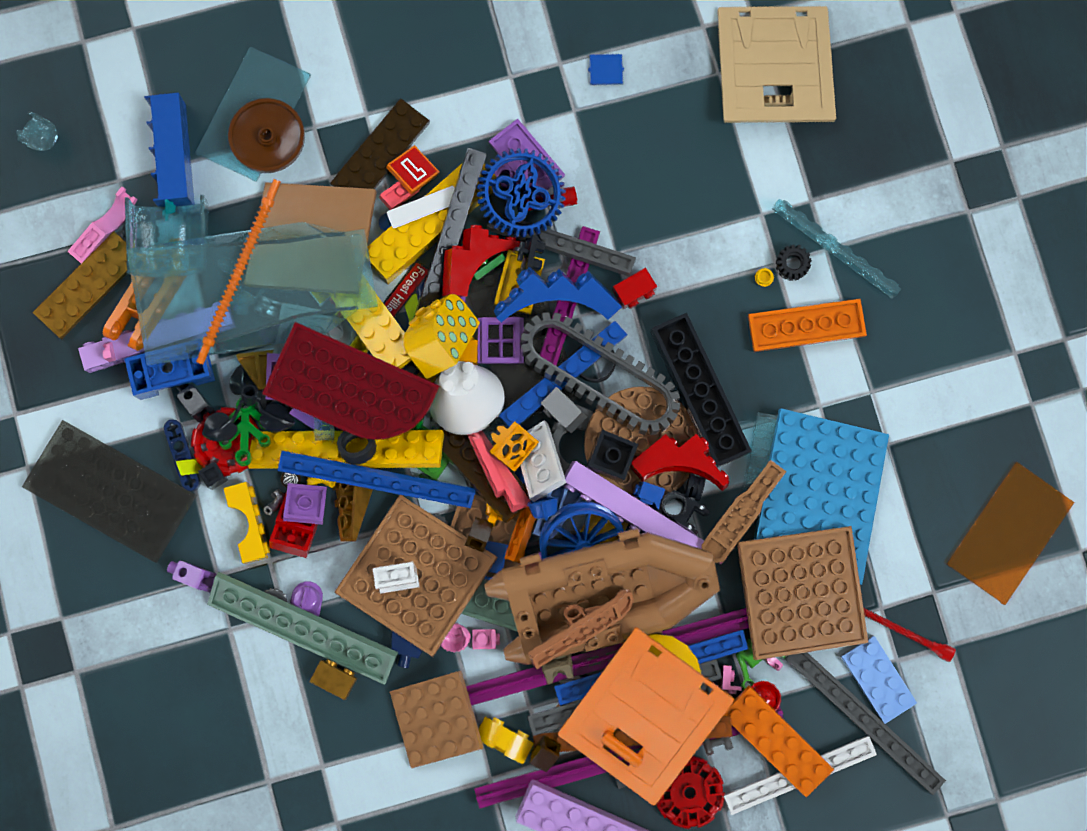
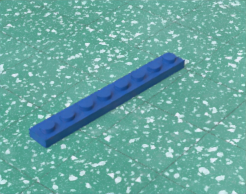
(574, 366)

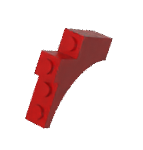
(464, 260)
(690, 457)

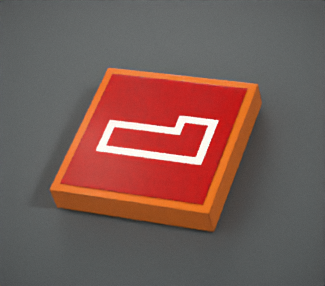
(412, 169)

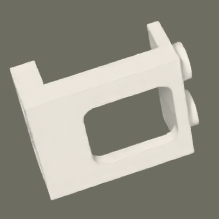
(396, 577)

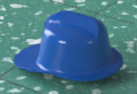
(544, 507)

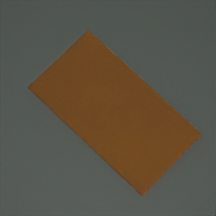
(1010, 533)

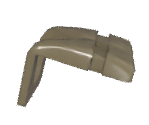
(558, 665)

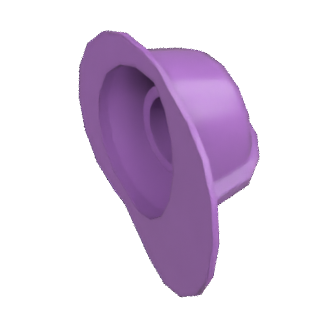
(307, 597)

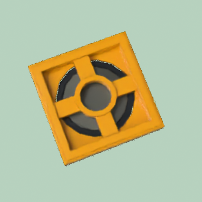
(512, 445)

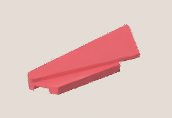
(497, 473)

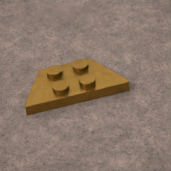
(255, 366)

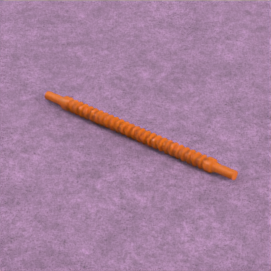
(208, 341)

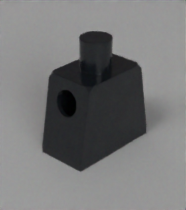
(194, 401)

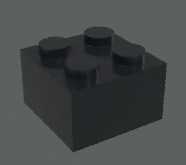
(611, 456)

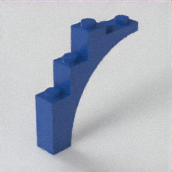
(558, 286)

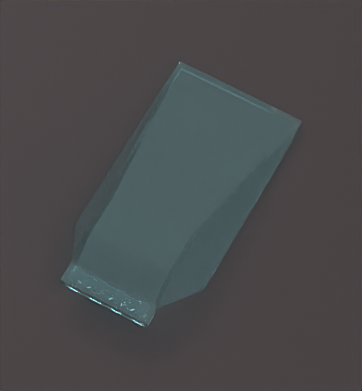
(292, 277)

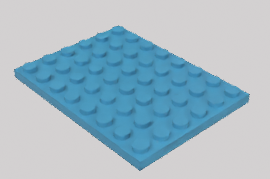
(827, 481)

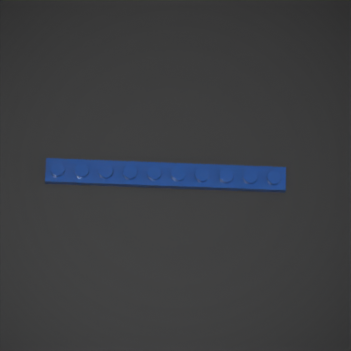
(376, 479)
(704, 652)

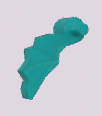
(169, 207)

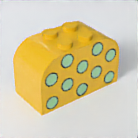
(439, 334)

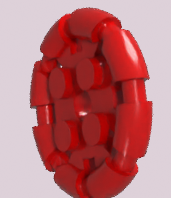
(214, 449)
(699, 800)

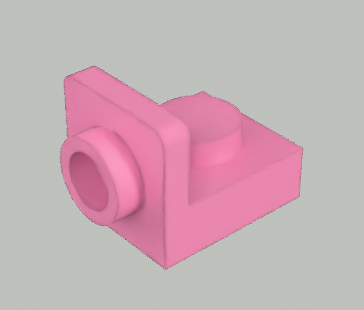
(485, 639)
(728, 677)

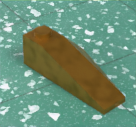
(352, 507)

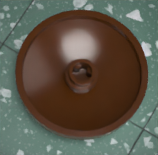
(266, 135)

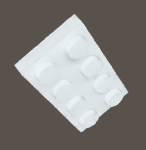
(542, 466)

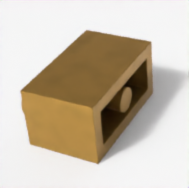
(334, 679)

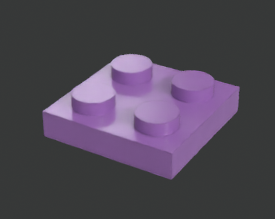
(305, 503)

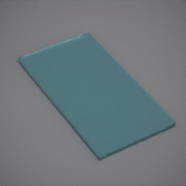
(256, 79)

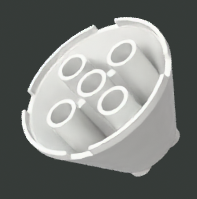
(467, 398)

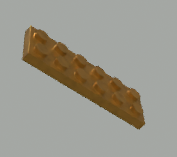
(84, 287)

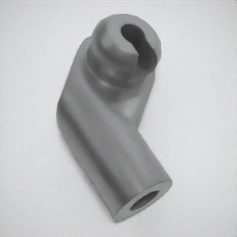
(274, 505)

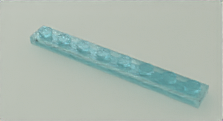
(840, 251)

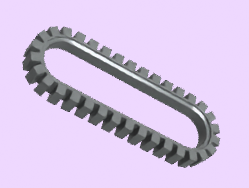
(654, 426)

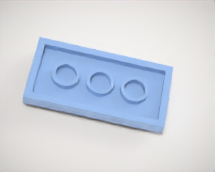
(878, 680)

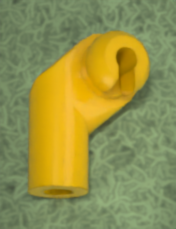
(314, 481)

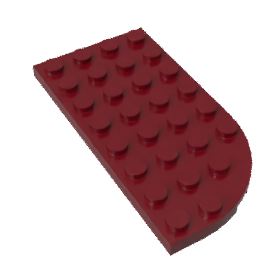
(348, 386)

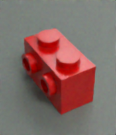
(634, 289)

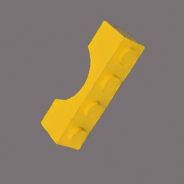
(253, 546)

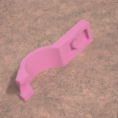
(102, 228)

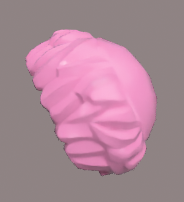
(456, 639)

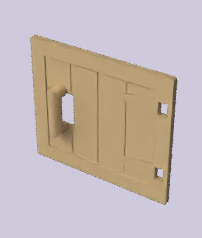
(776, 50)

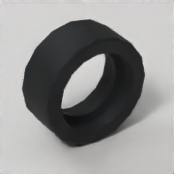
(359, 457)

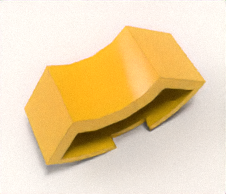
(504, 739)

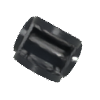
(683, 518)

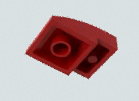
(292, 536)

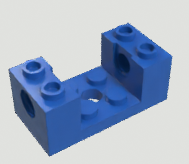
(148, 380)

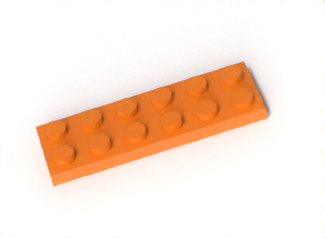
(807, 325)
(778, 741)

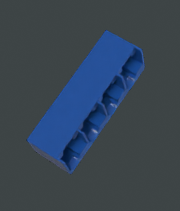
(171, 149)

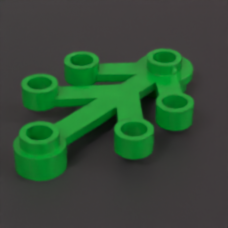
(245, 428)

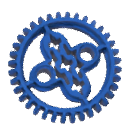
(532, 203)

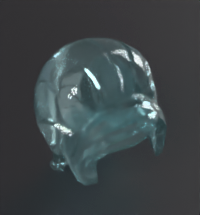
(38, 133)

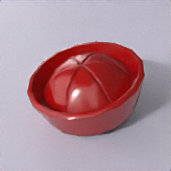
(769, 693)

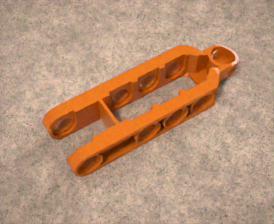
(120, 317)

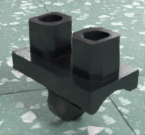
(526, 253)

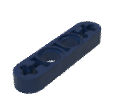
(184, 454)

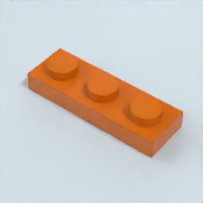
(520, 536)

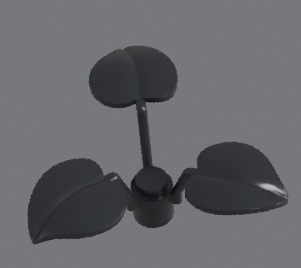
(275, 417)

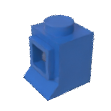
(649, 494)

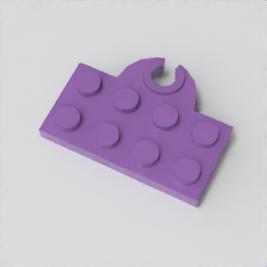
(516, 137)

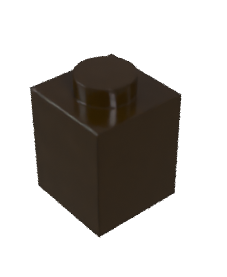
(479, 534)
(545, 753)

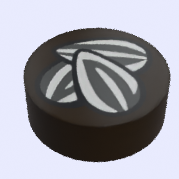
(290, 478)

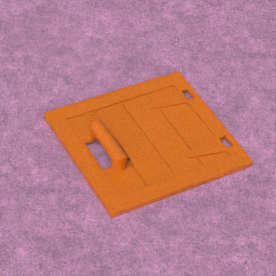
(655, 705)

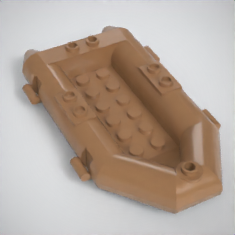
(661, 573)

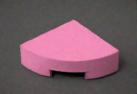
(108, 353)
(774, 662)

